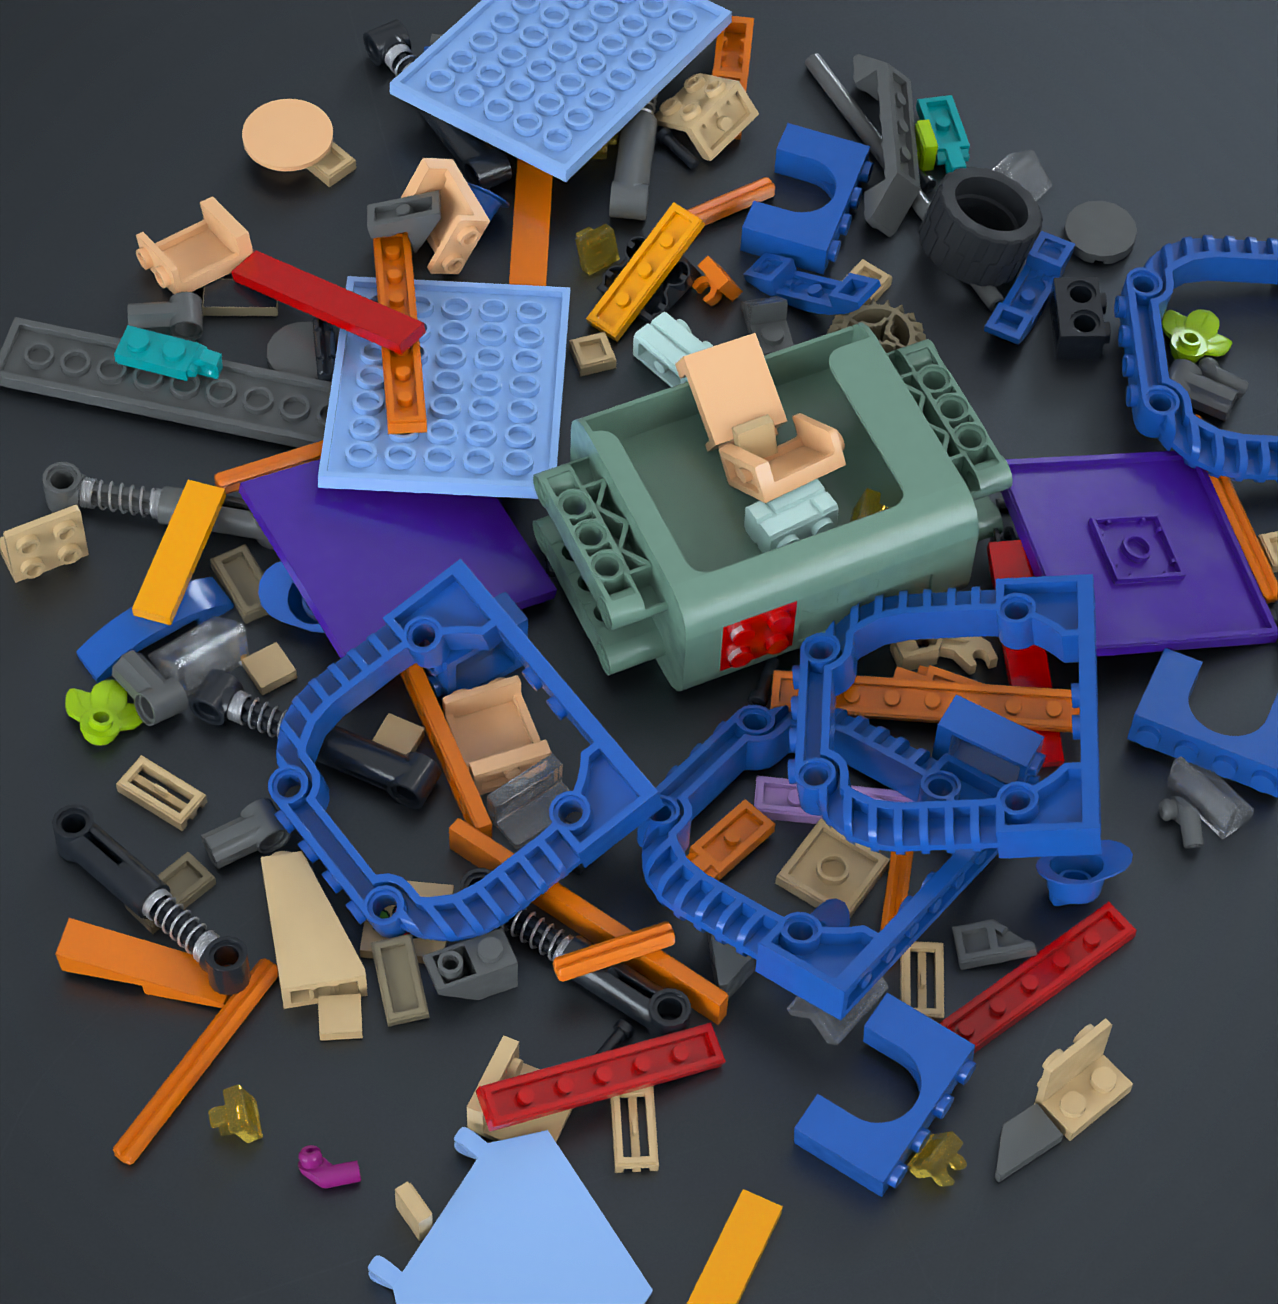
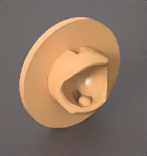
(287, 135)

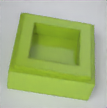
(926, 145)

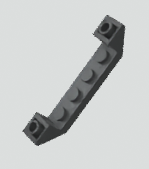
(890, 199)

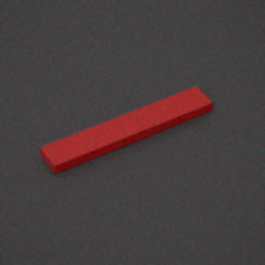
(329, 302)
(1029, 665)
(1041, 977)
(599, 1076)

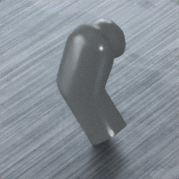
(1186, 816)

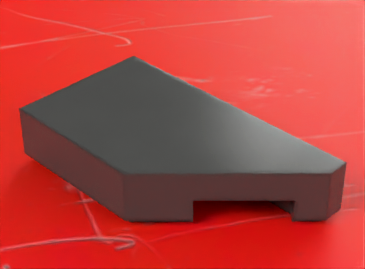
(988, 944)
(1024, 1140)

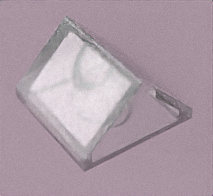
(209, 646)

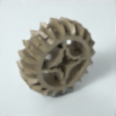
(888, 324)

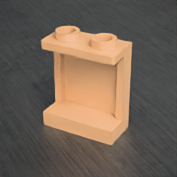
(461, 214)
(197, 252)
(731, 388)
(798, 461)
(494, 732)

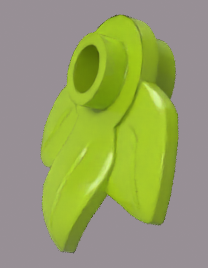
(1194, 335)
(102, 711)

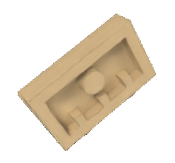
(709, 111)
(44, 544)
(502, 1066)
(1081, 1082)

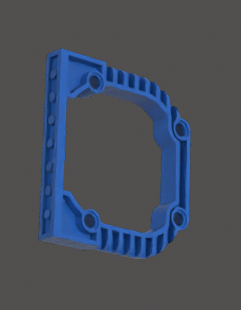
(1162, 405)
(459, 616)
(1023, 820)
(815, 962)

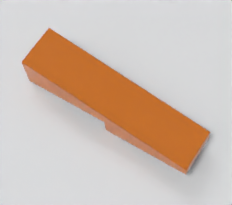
(734, 52)
(131, 960)

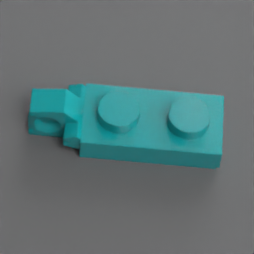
(948, 131)
(166, 355)

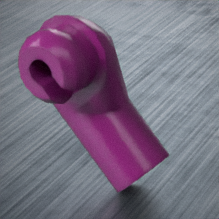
(323, 1172)

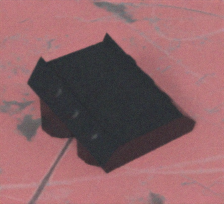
(670, 290)

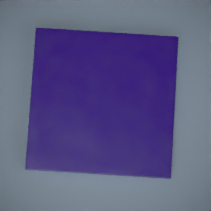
(1151, 539)
(373, 549)

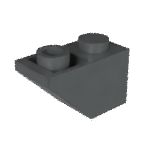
(474, 967)

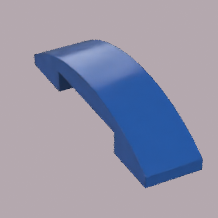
(1031, 290)
(809, 292)
(128, 632)

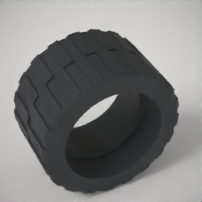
(980, 226)

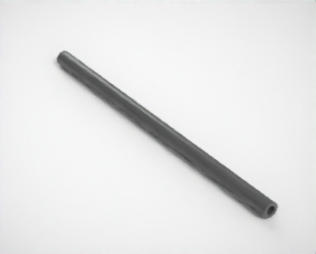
(872, 138)

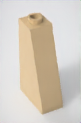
(307, 935)

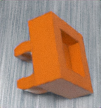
(718, 281)

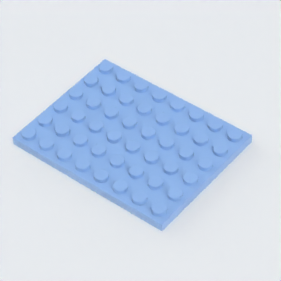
(556, 73)
(489, 395)

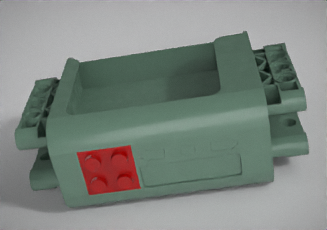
(667, 536)

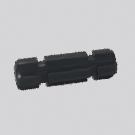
(324, 349)

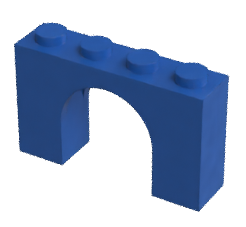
(810, 236)
(1168, 726)
(877, 1151)

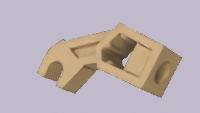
(961, 650)

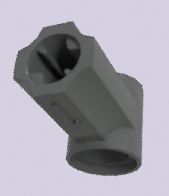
(178, 317)
(1204, 393)
(152, 694)
(252, 831)

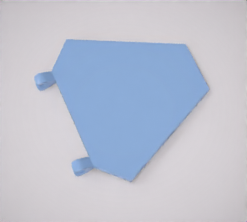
(517, 1236)

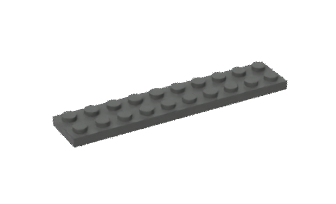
(240, 402)

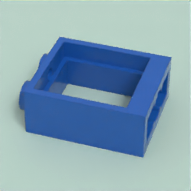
(477, 667)
(989, 743)

